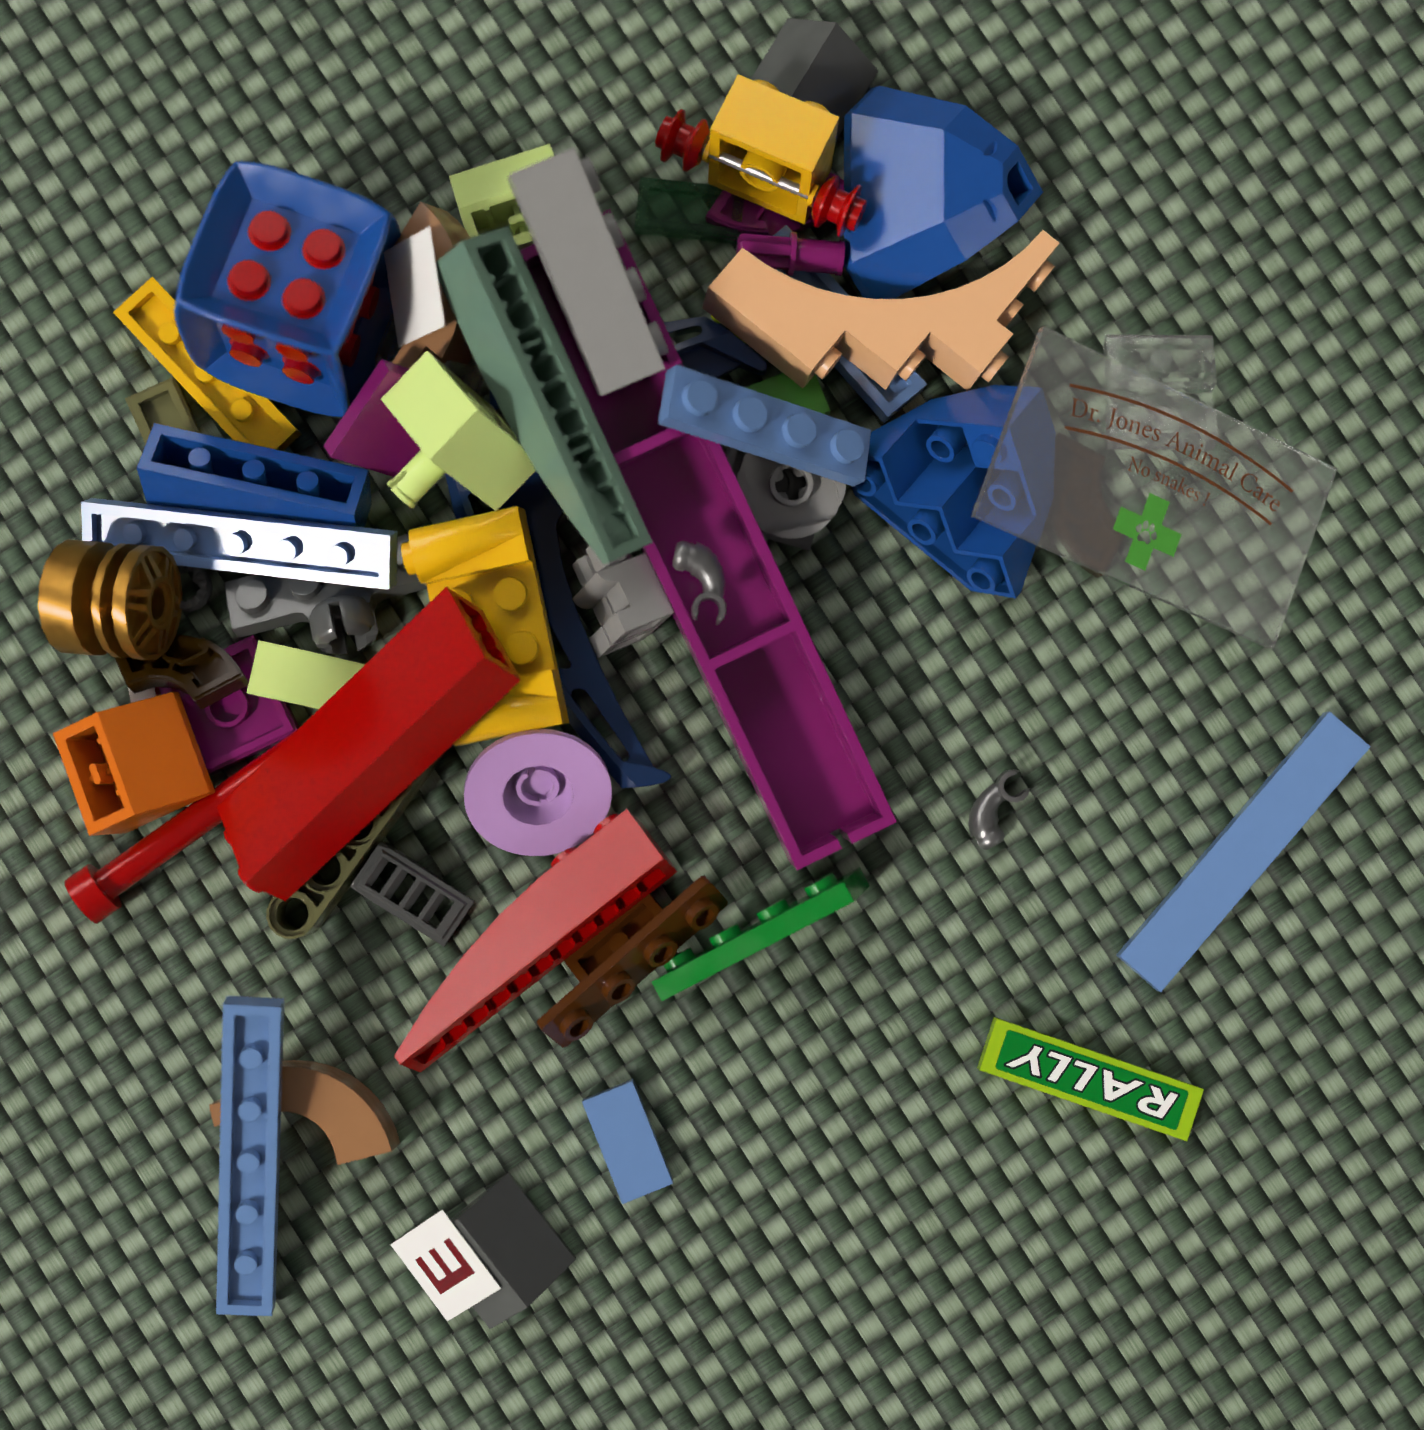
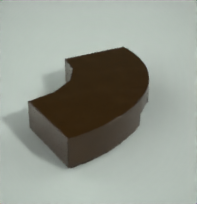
(189, 666)

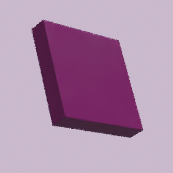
(369, 431)
(240, 722)

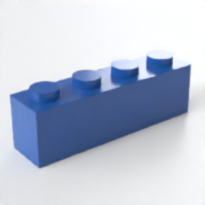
(250, 479)

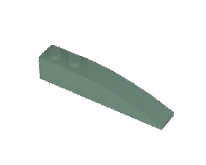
(539, 389)

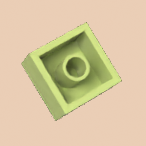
(456, 437)

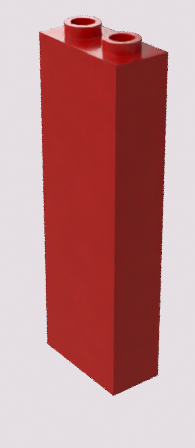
(366, 745)

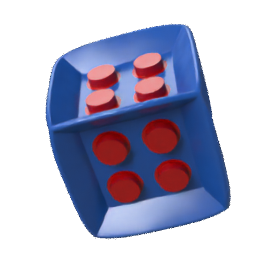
(287, 287)

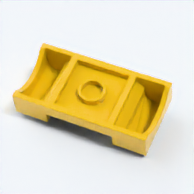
(495, 568)

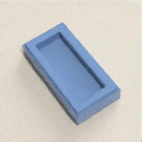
(627, 1141)

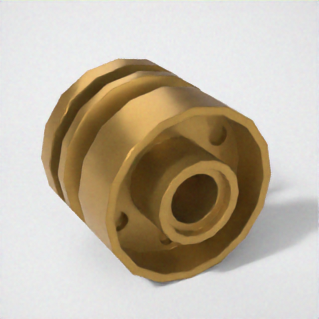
(110, 599)

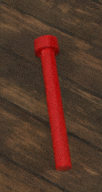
(98, 891)

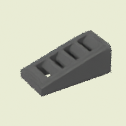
(384, 898)

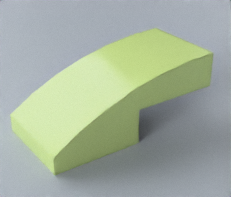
(298, 675)

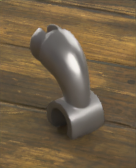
(707, 569)
(984, 814)

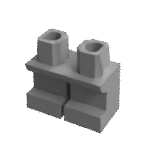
(624, 599)

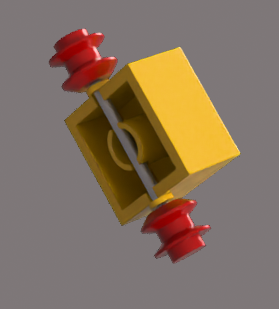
(768, 153)

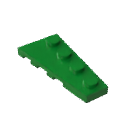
(773, 925)

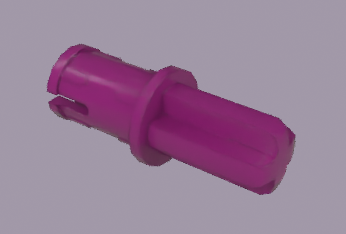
(795, 253)

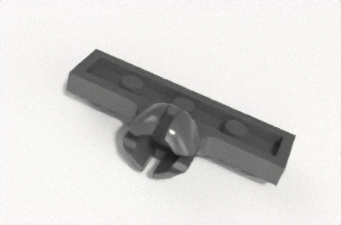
(271, 602)

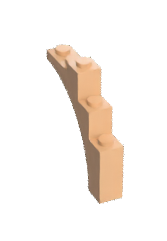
(811, 328)

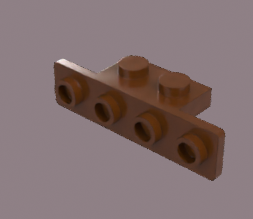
(627, 954)

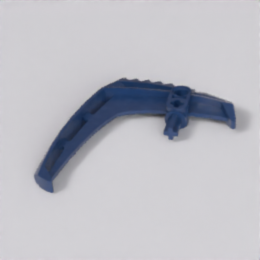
(711, 353)

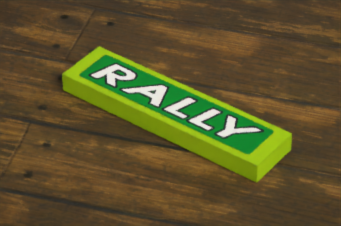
(1090, 1079)

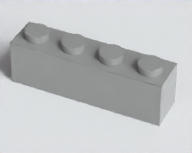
(586, 271)

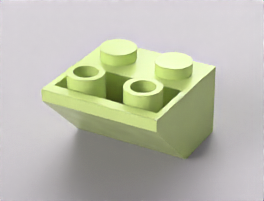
(487, 198)

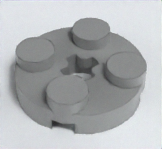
(784, 517)

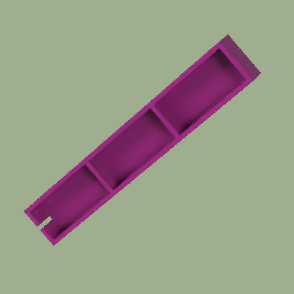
(760, 654)

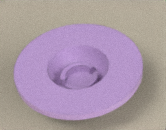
(537, 792)

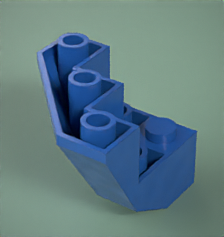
(933, 187)
(928, 476)

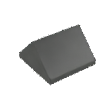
(818, 65)
(514, 1246)

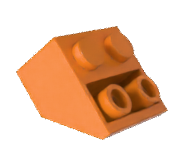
(133, 764)

